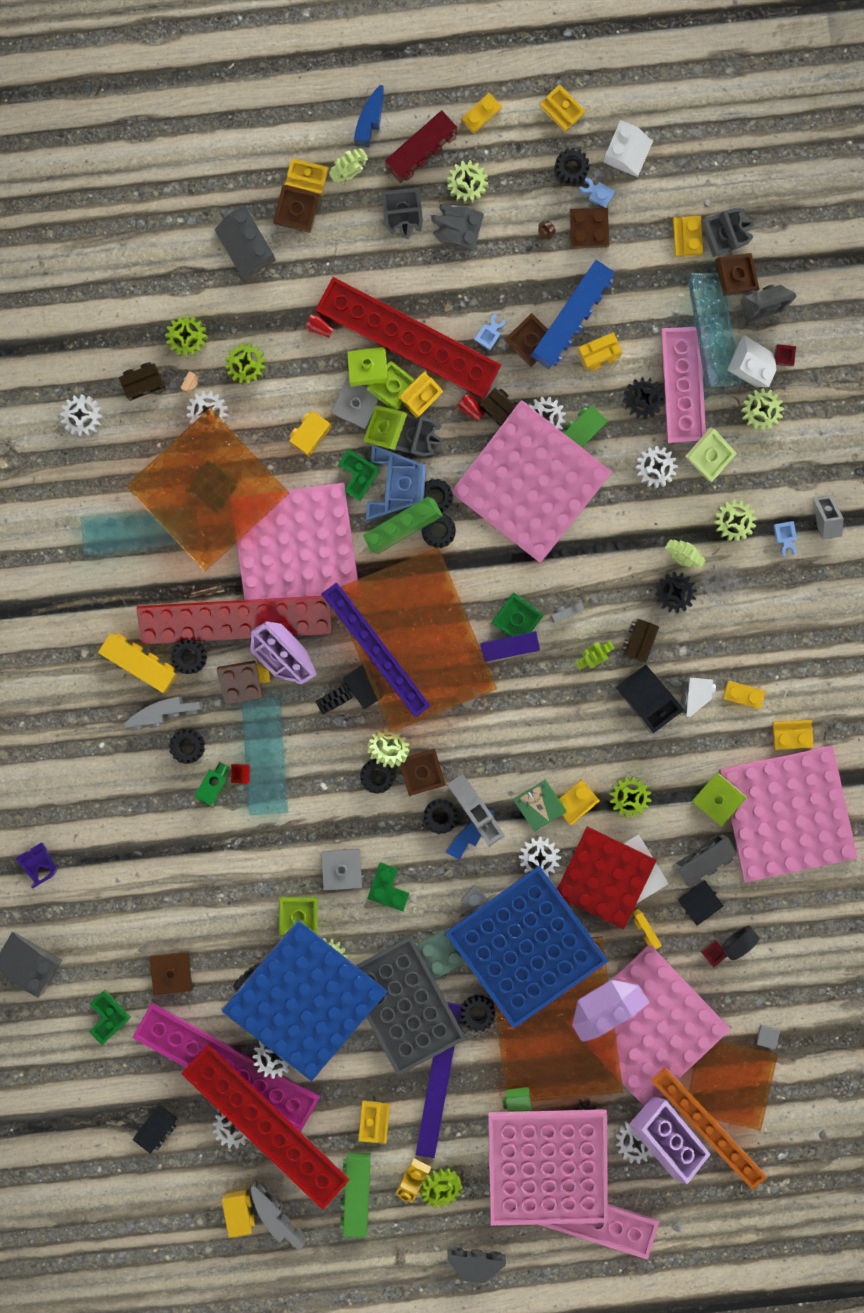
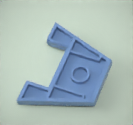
(403, 484)

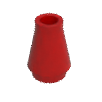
(319, 326)
(470, 407)

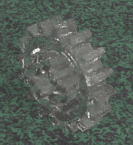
(719, 577)

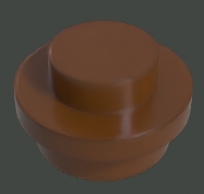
(546, 229)

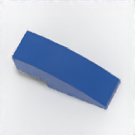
(369, 118)
(467, 835)

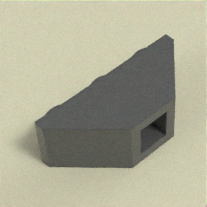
(475, 1264)

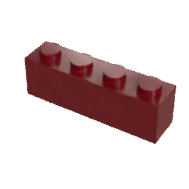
(421, 147)

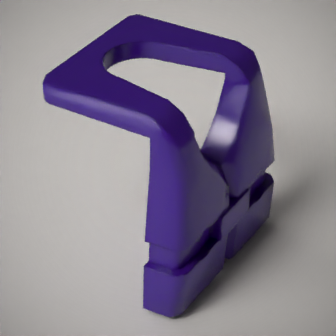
(34, 859)

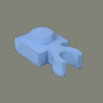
(599, 194)
(488, 334)
(785, 534)

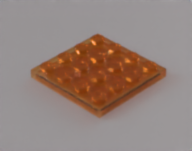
(734, 1083)

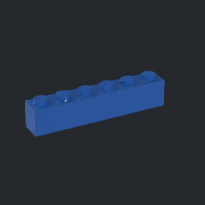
(572, 314)

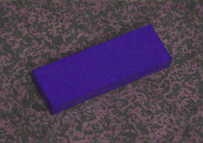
(510, 646)

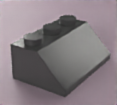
(244, 242)
(705, 860)

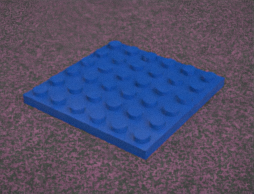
(526, 946)
(304, 1000)

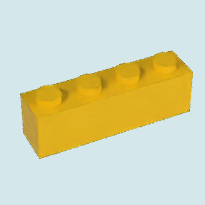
(138, 663)

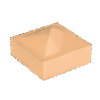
(189, 383)

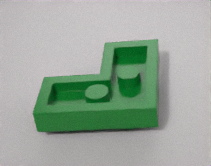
(363, 472)
(384, 892)
(112, 1017)

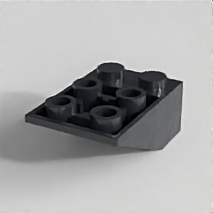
(649, 699)

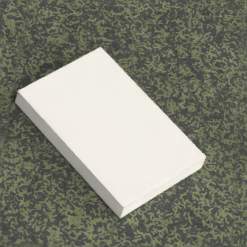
(656, 879)

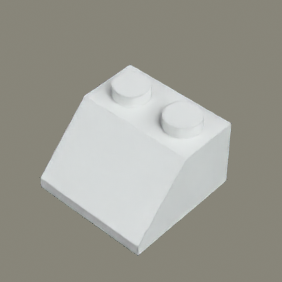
(628, 149)
(753, 363)
(696, 694)

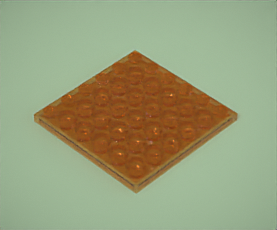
(207, 489)

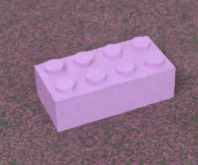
(669, 1139)

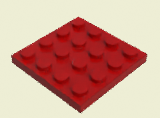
(605, 877)

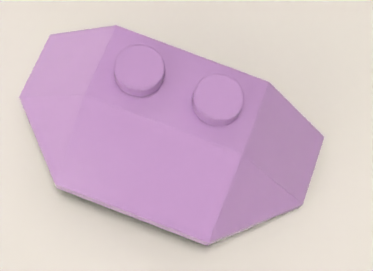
(281, 653)
(607, 1008)

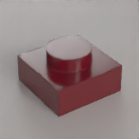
(785, 355)
(714, 953)

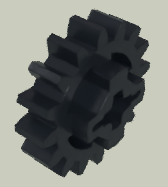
(641, 391)
(680, 601)

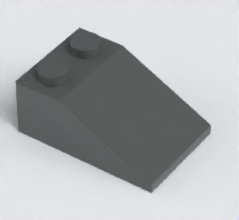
(766, 302)
(28, 964)

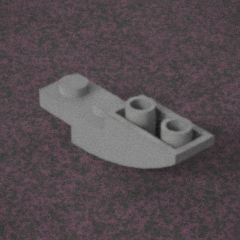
(155, 713)
(476, 810)
(269, 1210)

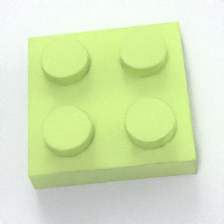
(711, 454)

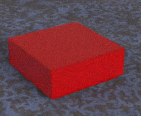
(240, 773)

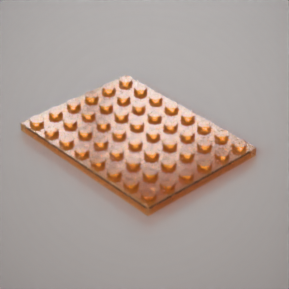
(426, 631)
(550, 1054)

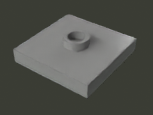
(355, 405)
(341, 869)

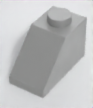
(828, 517)

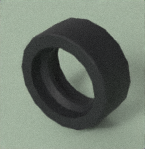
(740, 943)

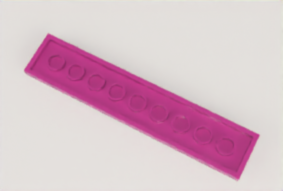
(184, 1042)

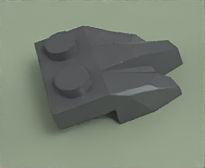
(402, 210)
(458, 226)
(727, 231)
(418, 436)

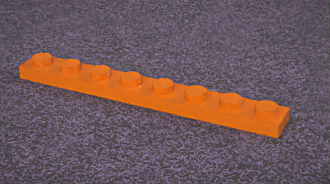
(708, 1128)

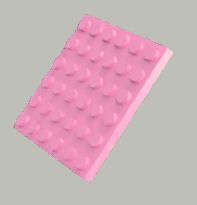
(531, 481)
(299, 546)
(791, 814)
(668, 1031)
(548, 1167)

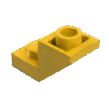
(411, 1181)

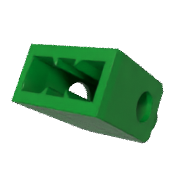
(210, 794)

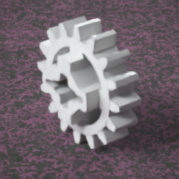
(216, 405)
(539, 407)
(81, 423)
(659, 474)
(548, 856)
(269, 1065)
(225, 1125)
(628, 1145)

